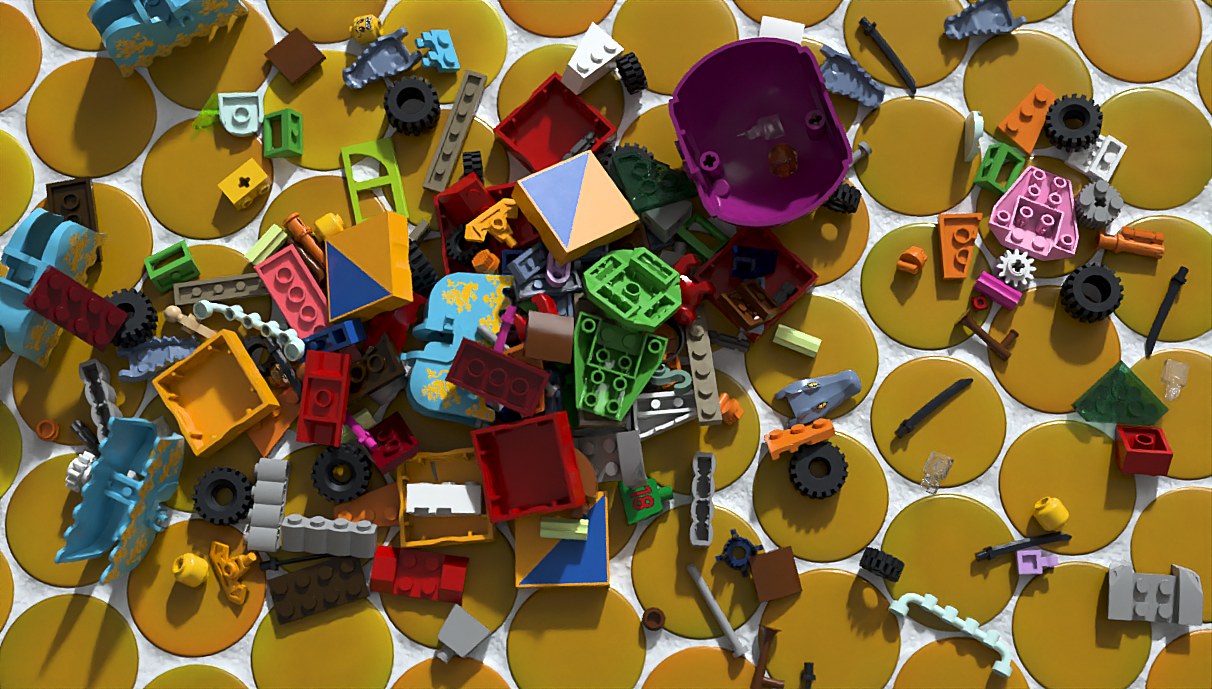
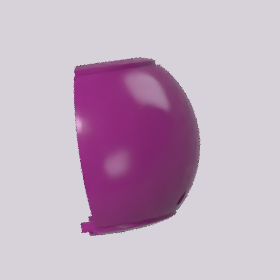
(725, 98)

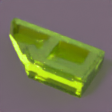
(209, 114)

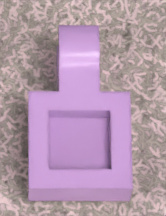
(1031, 562)

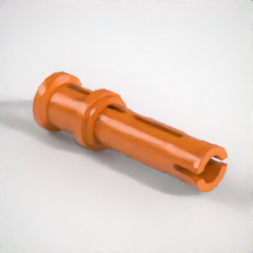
(304, 235)
(1118, 243)

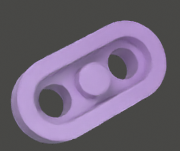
(553, 269)

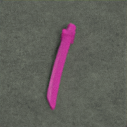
(507, 320)
(364, 437)

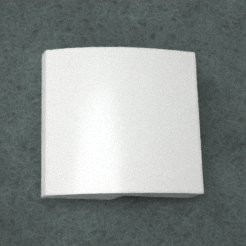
(781, 29)
(1099, 159)

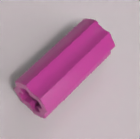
(997, 290)

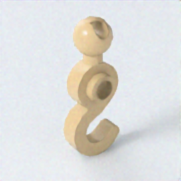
(190, 324)

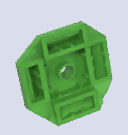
(634, 289)

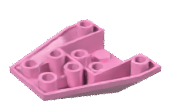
(1037, 216)

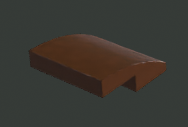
(295, 56)
(749, 304)
(549, 337)
(774, 574)

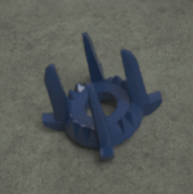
(727, 552)

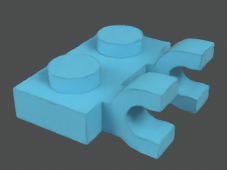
(443, 52)

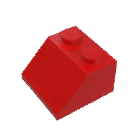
(466, 199)
(1142, 450)

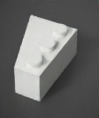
(591, 60)
(445, 499)

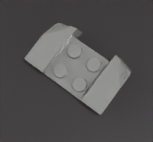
(615, 457)
(1154, 596)

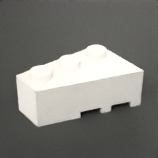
(661, 412)

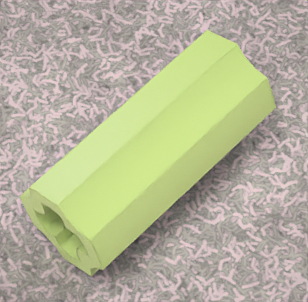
(267, 245)
(797, 340)
(364, 419)
(564, 528)

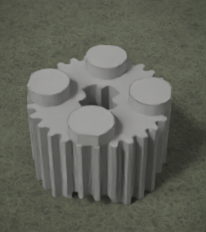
(1105, 199)

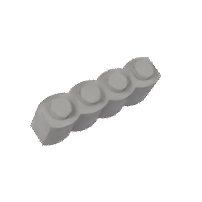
(99, 395)
(268, 506)
(702, 507)
(327, 536)

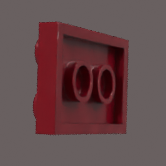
(394, 443)

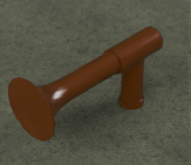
(320, 274)
(999, 348)
(759, 679)

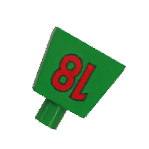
(643, 501)

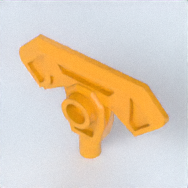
(494, 223)
(230, 570)

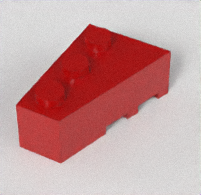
(393, 322)

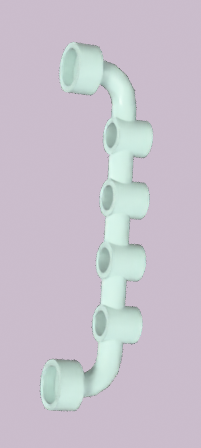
(293, 347)
(968, 627)

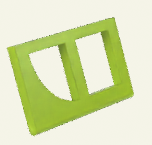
(384, 152)

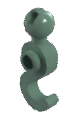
(665, 376)

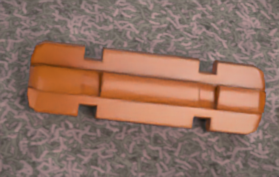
(1142, 235)

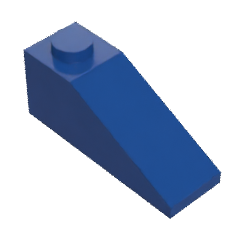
(335, 337)

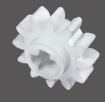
(1009, 274)
(79, 471)

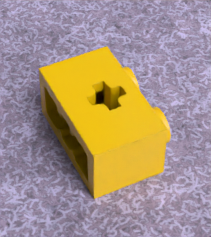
(250, 174)

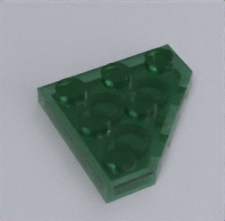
(651, 182)
(1120, 399)

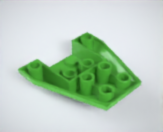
(612, 365)

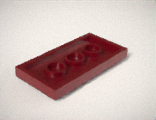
(75, 308)
(497, 377)

